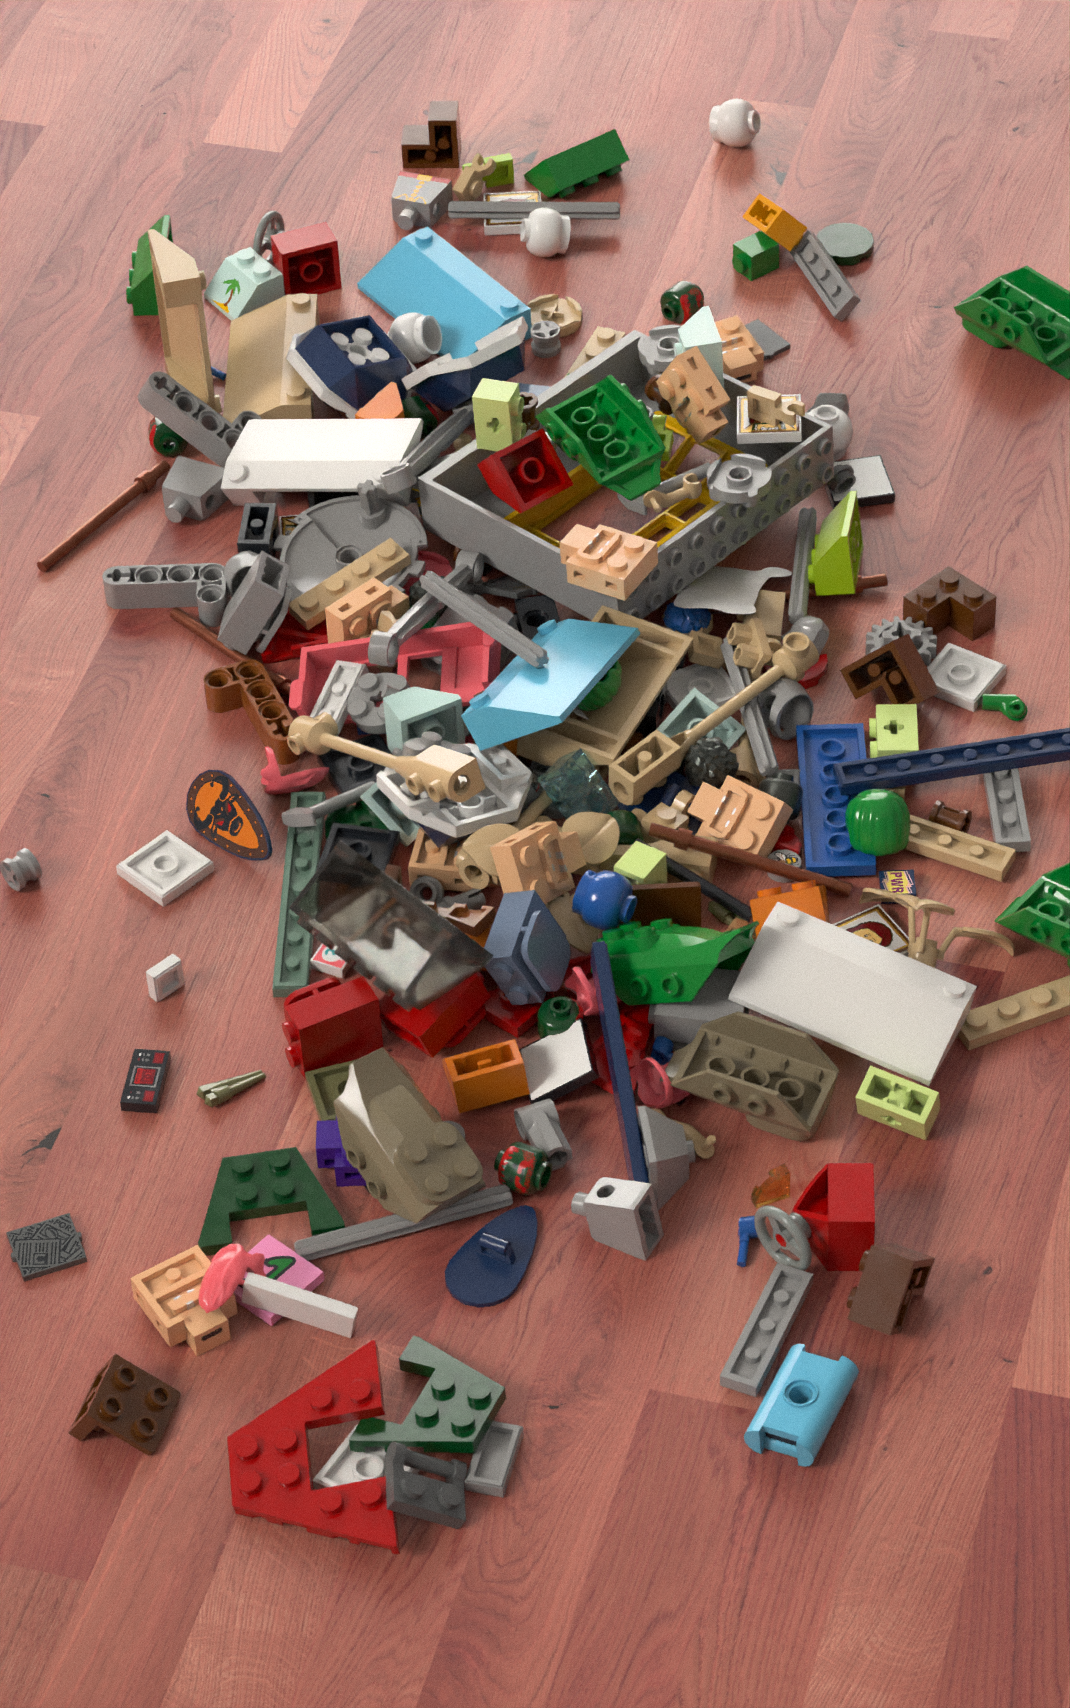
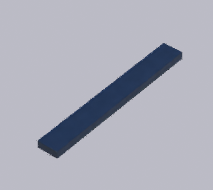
(953, 761)
(618, 1063)

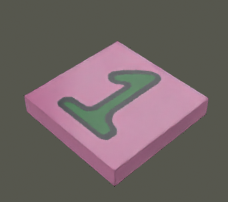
(284, 1266)

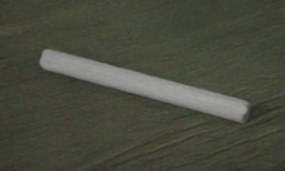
(522, 210)
(800, 582)
(484, 619)
(751, 715)
(395, 1225)

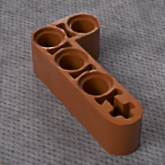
(250, 687)

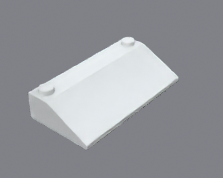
(317, 456)
(853, 993)

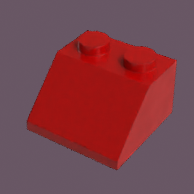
(526, 472)

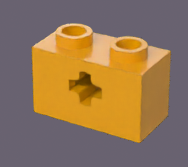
(775, 222)

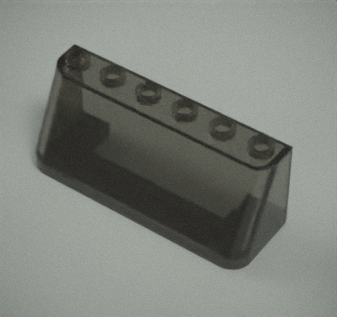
(386, 930)

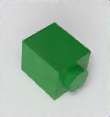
(755, 255)

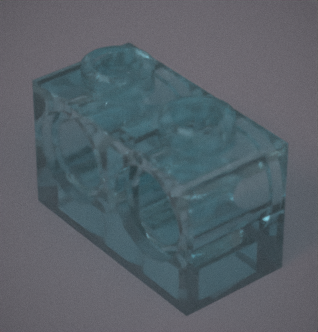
(577, 786)

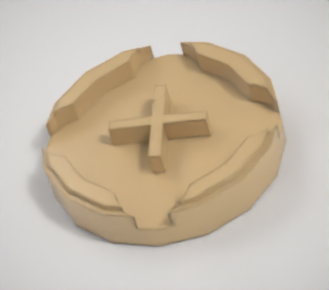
(563, 312)

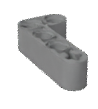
(192, 417)
(169, 587)

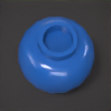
(604, 899)

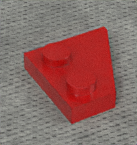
(291, 638)

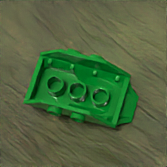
(1024, 313)
(608, 437)
(1043, 912)
(669, 960)

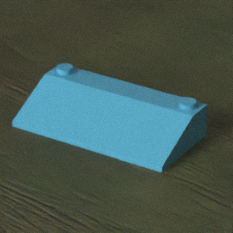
(437, 280)
(536, 698)

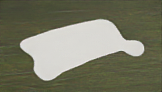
(727, 589)

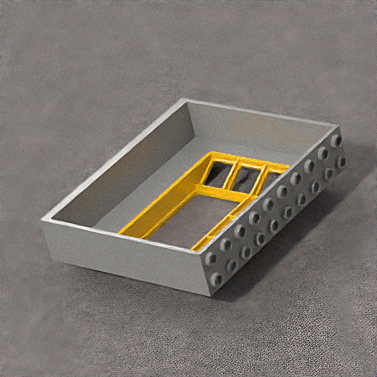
(469, 516)

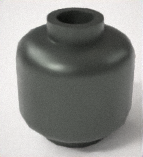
(784, 789)

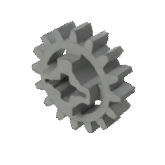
(888, 631)

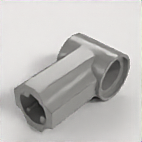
(541, 1126)

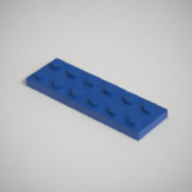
(822, 806)

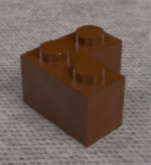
(436, 143)
(952, 602)
(894, 667)
(887, 1285)

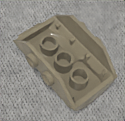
(758, 1070)
(401, 1143)

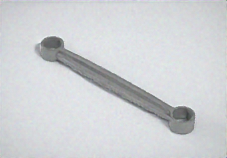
(428, 449)
(384, 646)

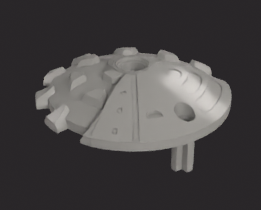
(343, 531)

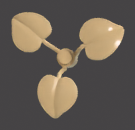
(598, 840)
(925, 949)

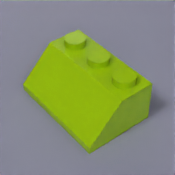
(838, 550)

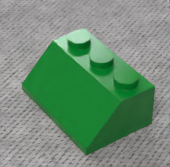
(579, 165)
(142, 287)

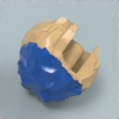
(687, 619)

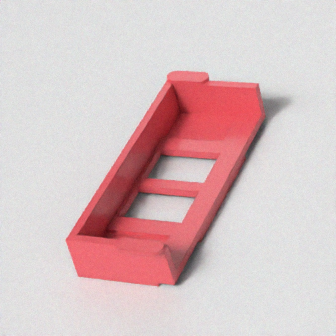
(467, 654)

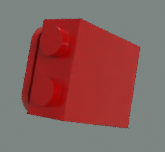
(441, 1022)
(331, 1023)

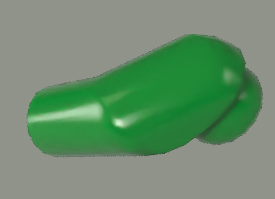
(1007, 704)

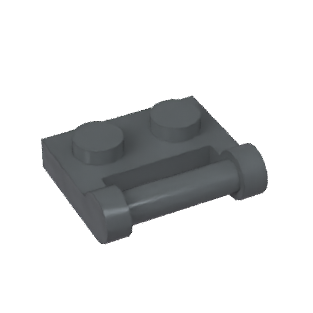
(421, 1495)

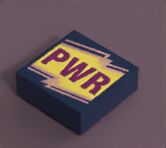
(898, 882)

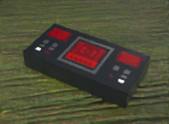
(145, 1080)

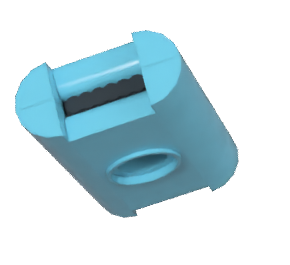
(801, 1405)

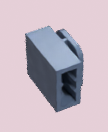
(526, 949)

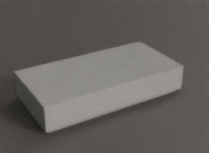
(494, 1459)

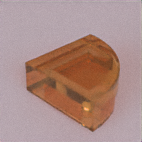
(773, 1188)

